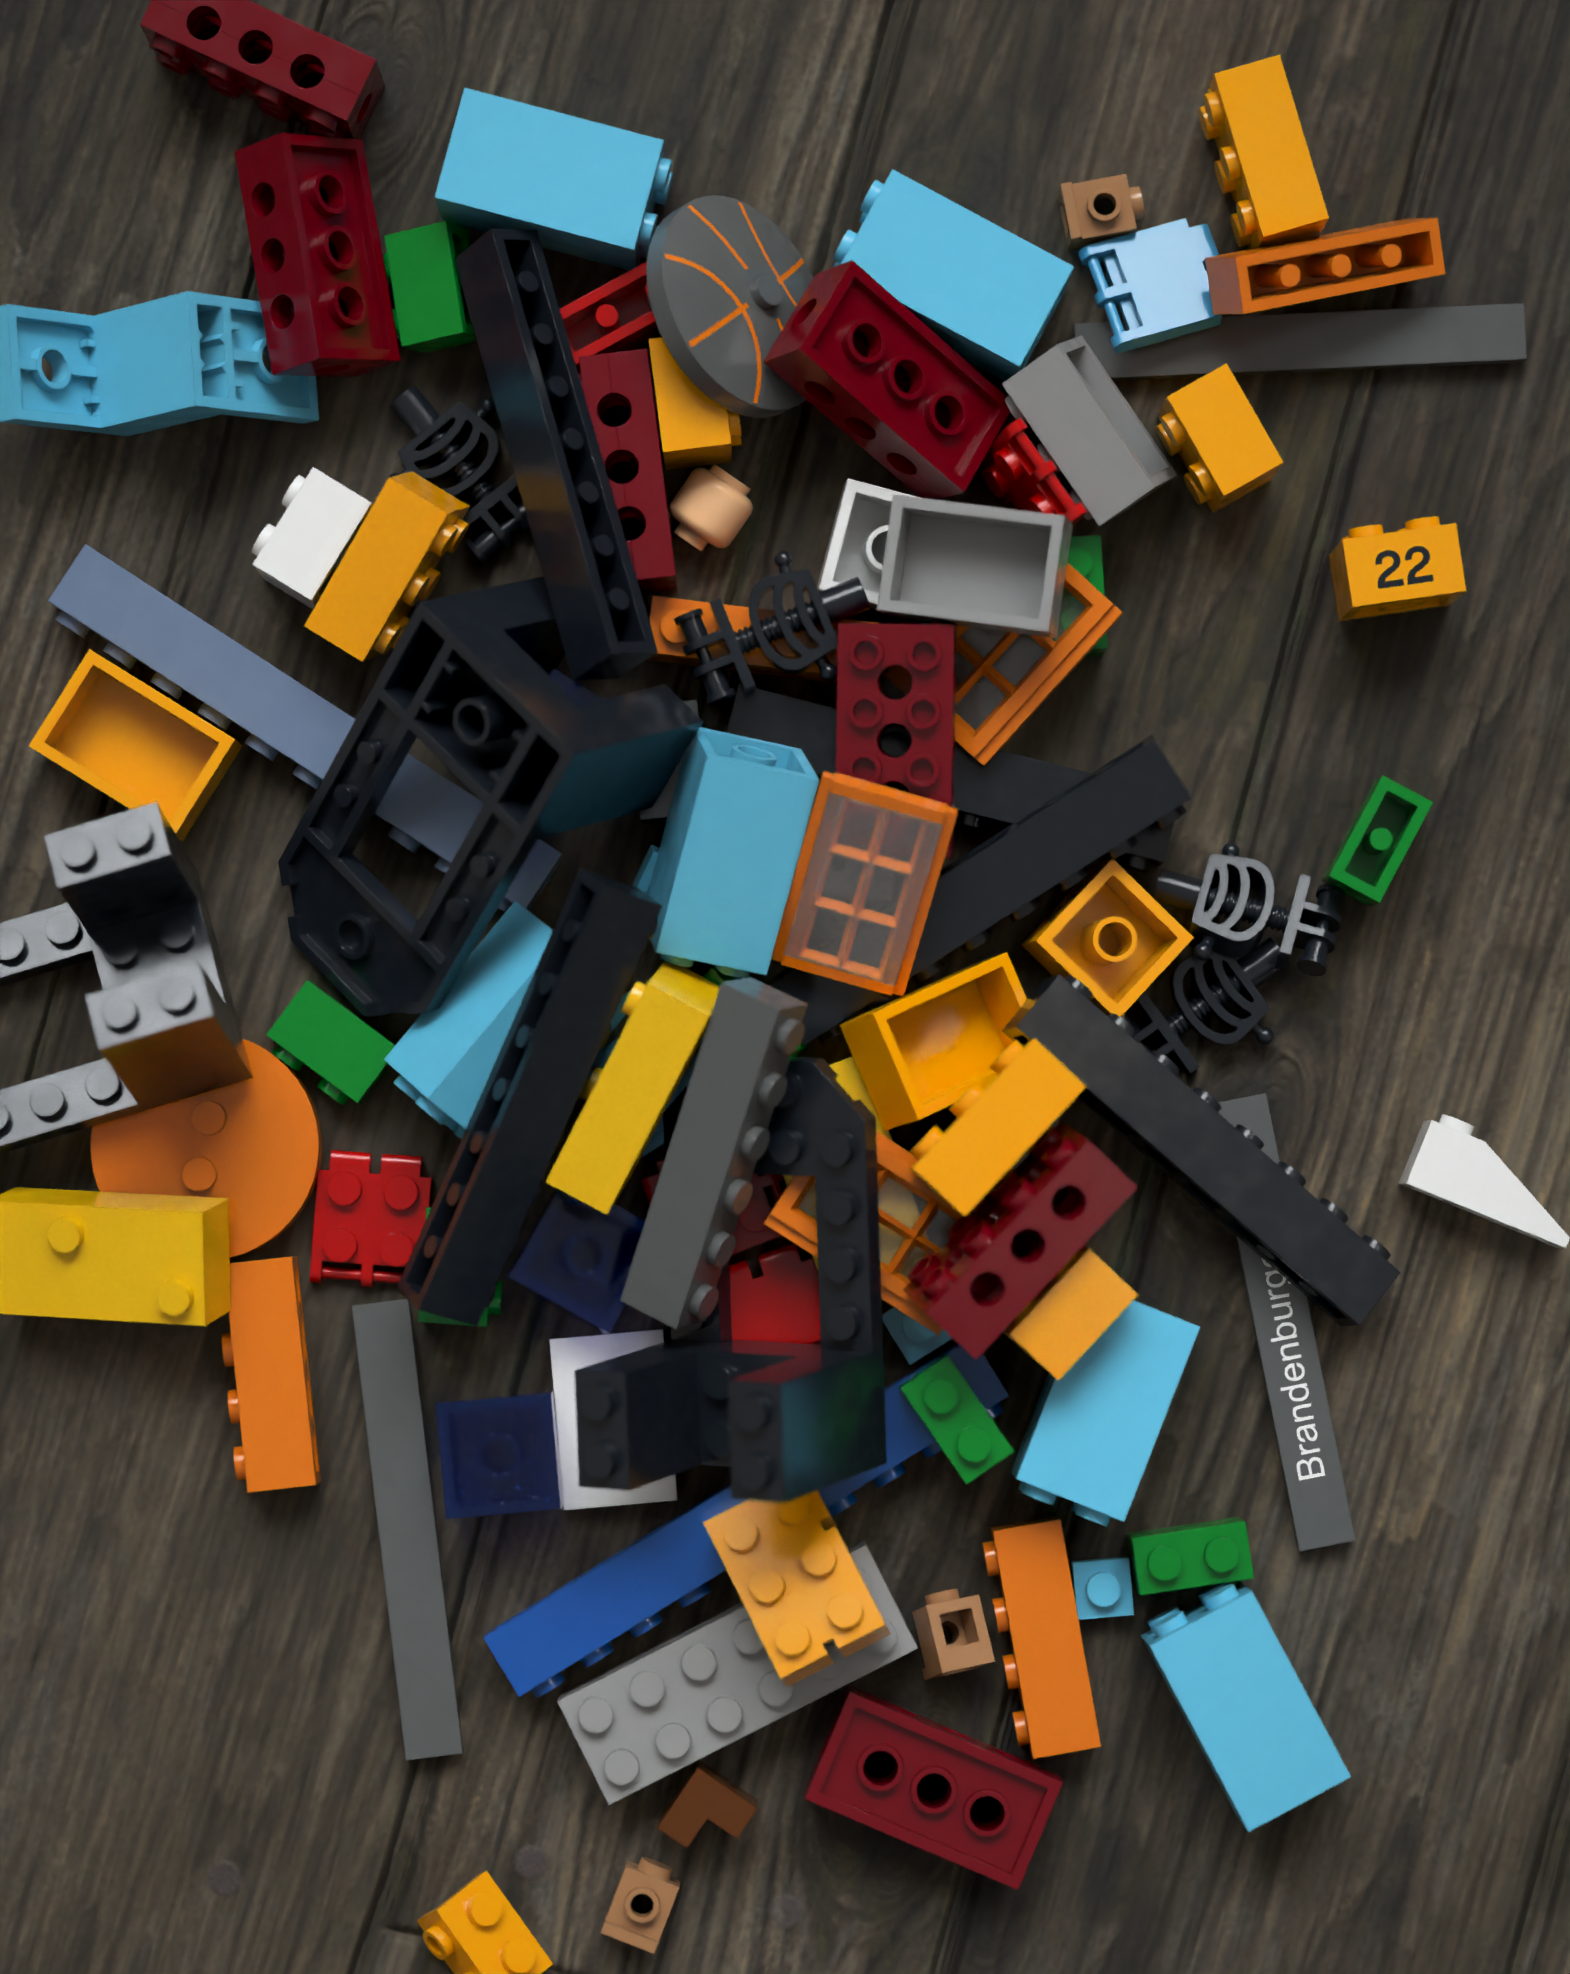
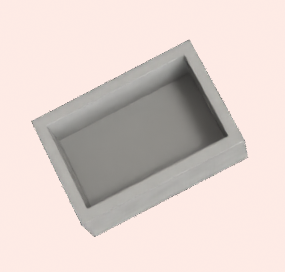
(1087, 430)
(974, 566)

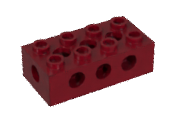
(295, 55)
(317, 255)
(889, 382)
(624, 385)
(926, 711)
(1018, 1238)
(940, 1825)

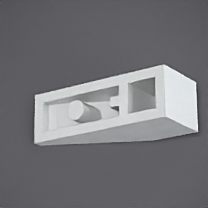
(1471, 1176)

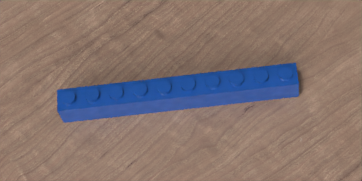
(681, 1558)

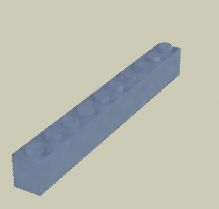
(270, 707)

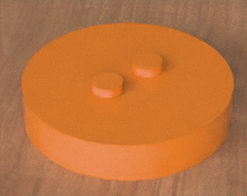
(237, 1142)

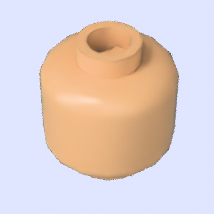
(710, 508)

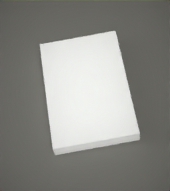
(566, 1357)

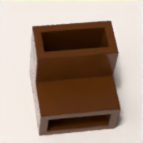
(703, 1797)

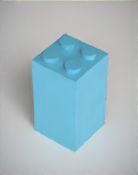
(554, 173)
(957, 273)
(730, 851)
(454, 1048)
(1105, 1415)
(1244, 1703)

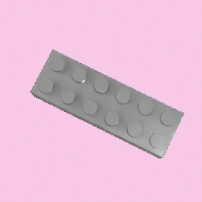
(708, 1692)

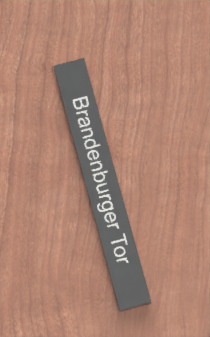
(1292, 1376)

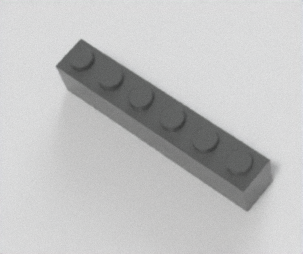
(714, 1152)

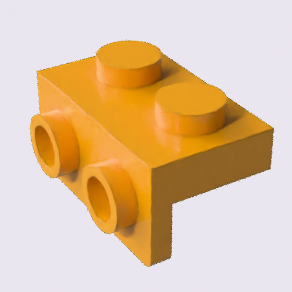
(482, 1933)

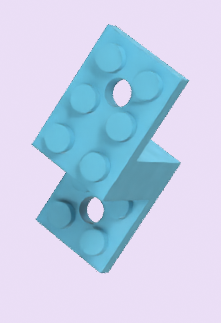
(144, 367)

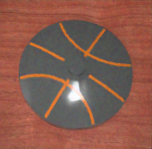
(721, 296)

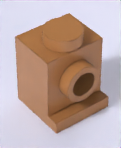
(1086, 226)
(970, 1637)
(623, 1921)

